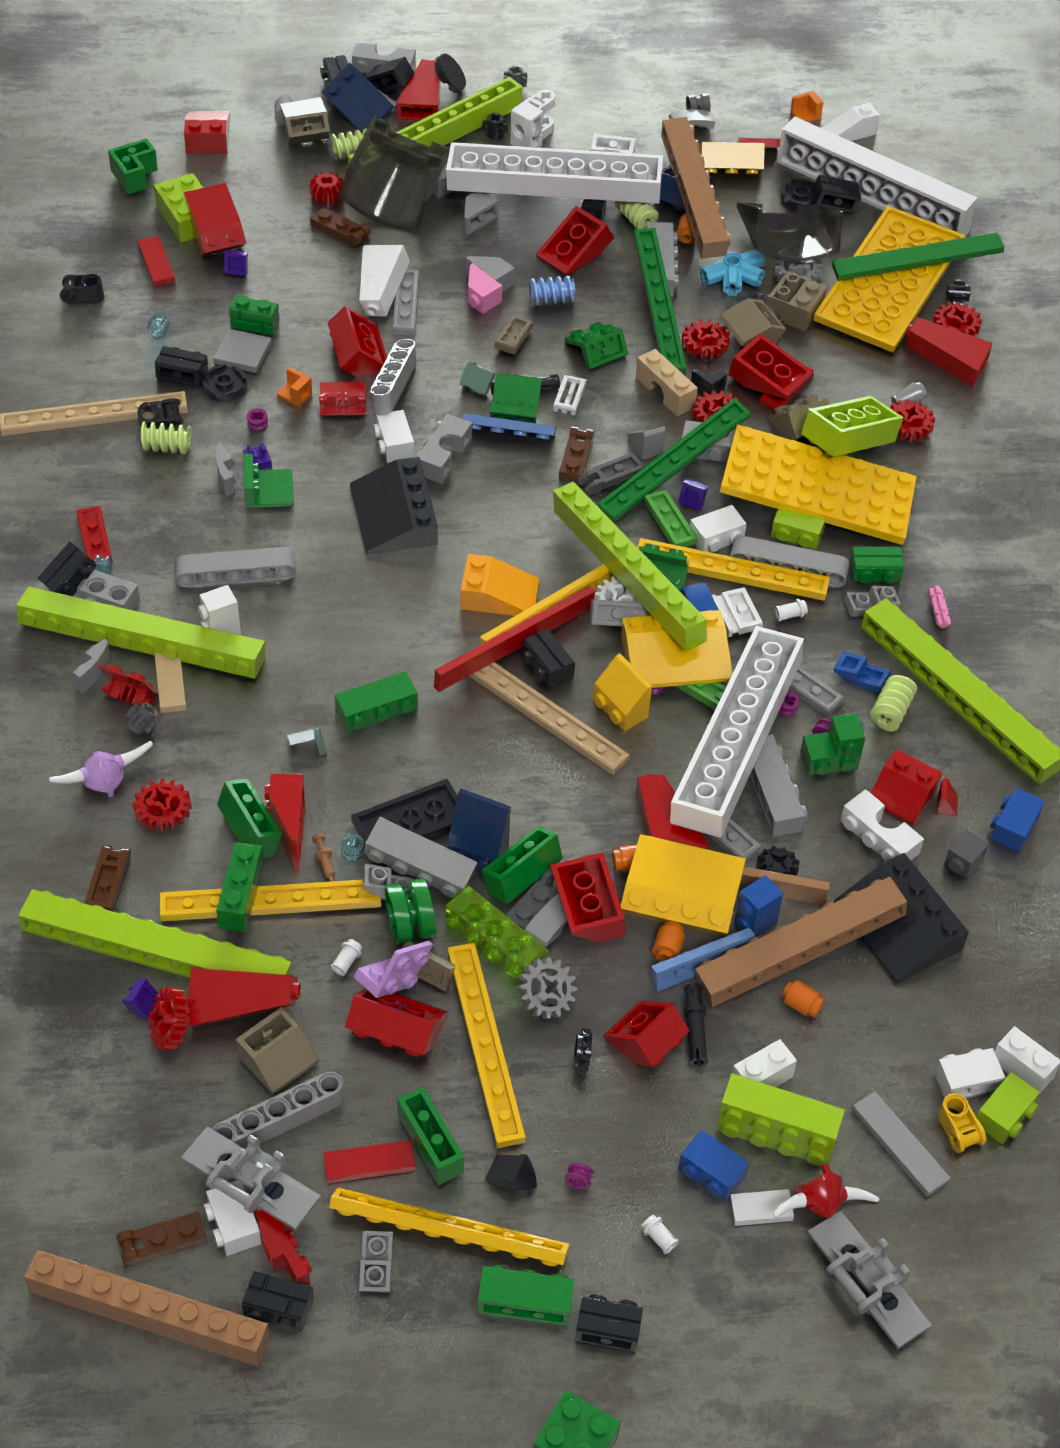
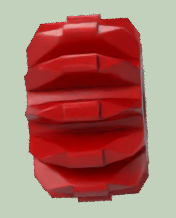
(326, 188)

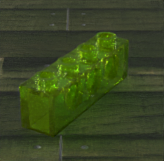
(511, 938)

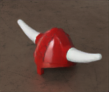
(823, 1195)

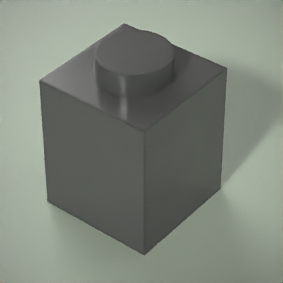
(966, 854)

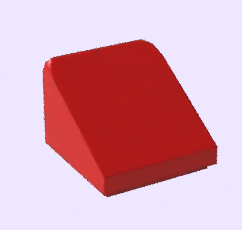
(947, 799)

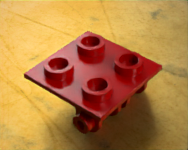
(342, 398)
(127, 687)

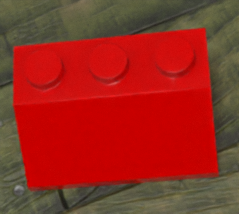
(357, 343)
(589, 898)
(396, 1021)

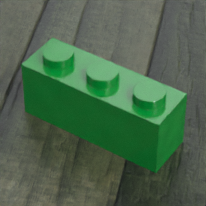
(376, 701)
(249, 816)
(522, 864)
(240, 887)
(430, 1135)
(525, 1295)

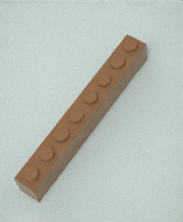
(695, 188)
(800, 941)
(147, 1308)

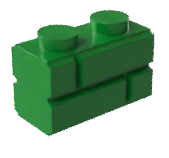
(254, 315)
(876, 564)

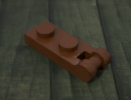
(339, 226)
(576, 453)
(108, 877)
(161, 1238)

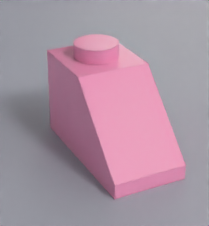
(483, 290)

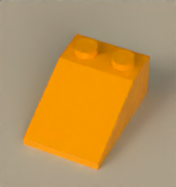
(496, 587)

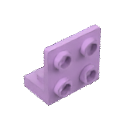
(394, 973)

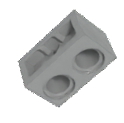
(110, 591)

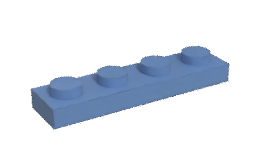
(518, 427)
(683, 966)

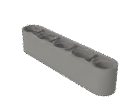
(393, 377)
(793, 558)
(235, 567)
(287, 1104)

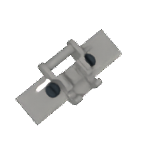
(272, 1189)
(887, 1299)

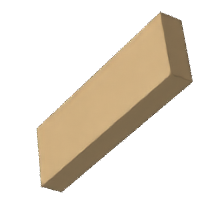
(170, 684)

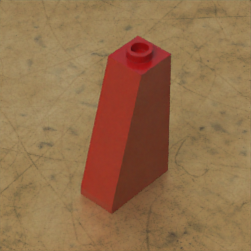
(420, 94)
(949, 349)
(654, 801)
(235, 994)

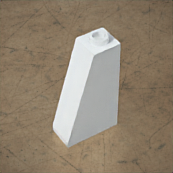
(381, 277)

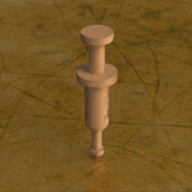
(323, 855)

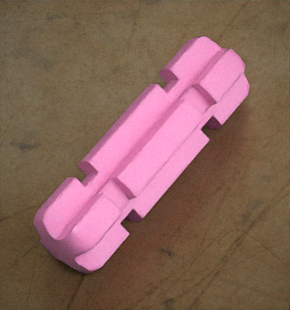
(939, 607)

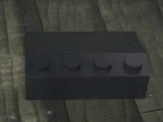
(395, 507)
(922, 936)

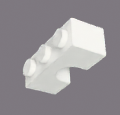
(863, 818)

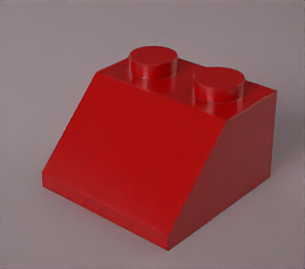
(906, 786)
(648, 1032)

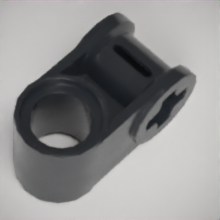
(83, 288)
(161, 412)

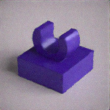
(235, 262)
(260, 456)
(693, 494)
(141, 998)

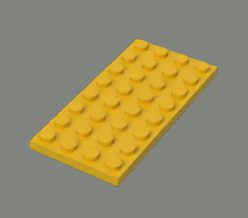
(886, 303)
(812, 483)

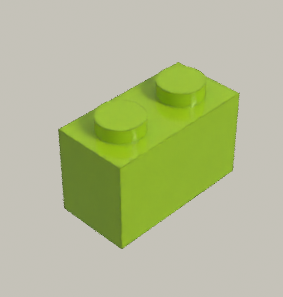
(798, 528)
(1007, 1108)

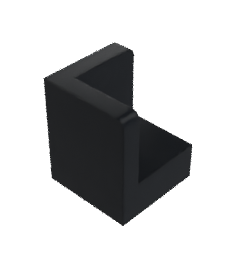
(707, 383)

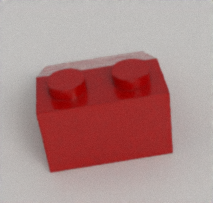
(206, 132)
(214, 219)
(575, 242)
(768, 369)
(287, 807)

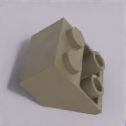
(305, 121)
(797, 300)
(750, 319)
(791, 418)
(276, 1050)

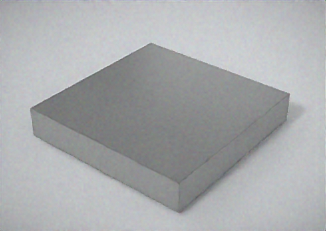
(242, 350)

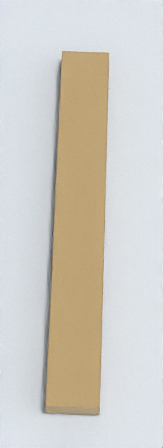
(82, 414)
(552, 717)

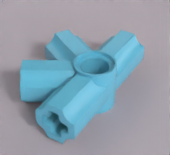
(734, 270)

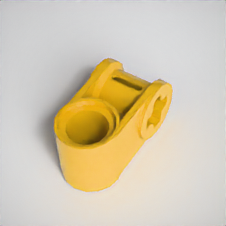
(961, 1128)

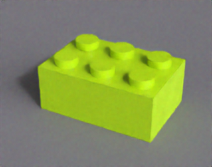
(173, 206)

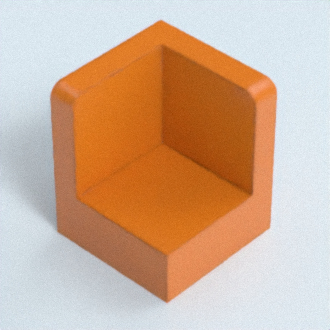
(807, 106)
(297, 388)

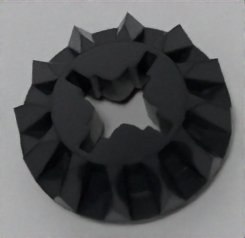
(767, 857)
(582, 1051)

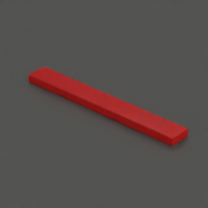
(512, 639)

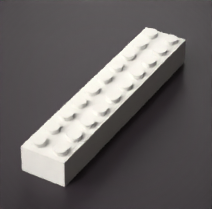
(554, 172)
(880, 179)
(736, 732)

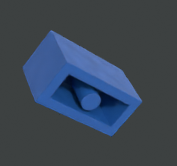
(1017, 819)
(759, 906)
(713, 1165)

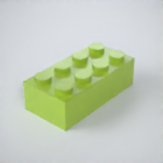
(851, 426)
(779, 1120)

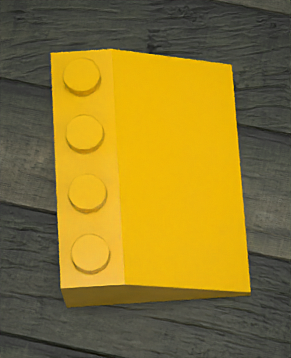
(666, 663)
(683, 885)

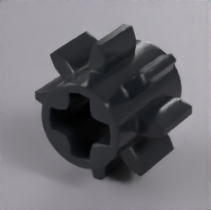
(495, 126)
(958, 292)

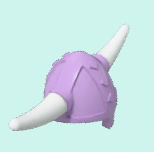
(102, 770)

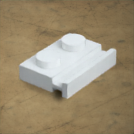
(737, 611)

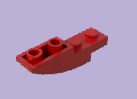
(280, 1248)

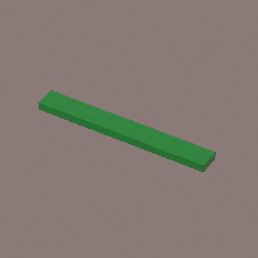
(917, 256)
(659, 297)
(673, 460)

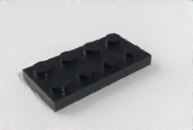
(423, 811)

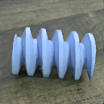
(551, 290)

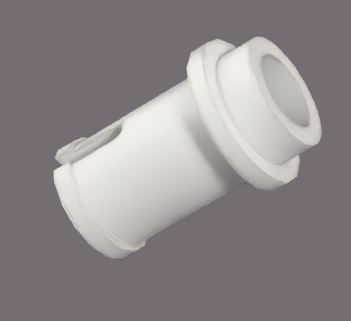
(791, 610)
(350, 951)
(659, 1233)

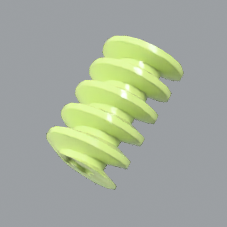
(347, 144)
(638, 213)
(166, 439)
(893, 702)

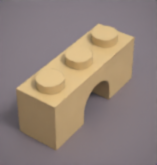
(678, 390)

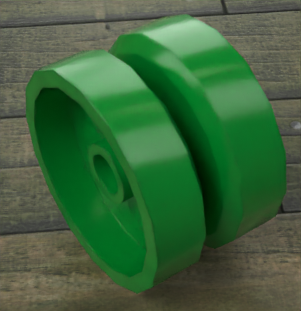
(410, 912)

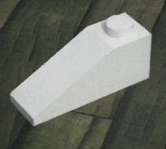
(855, 123)

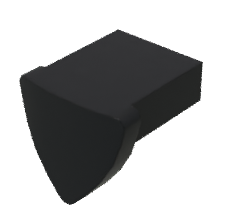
(513, 1172)

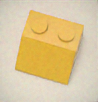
(623, 693)

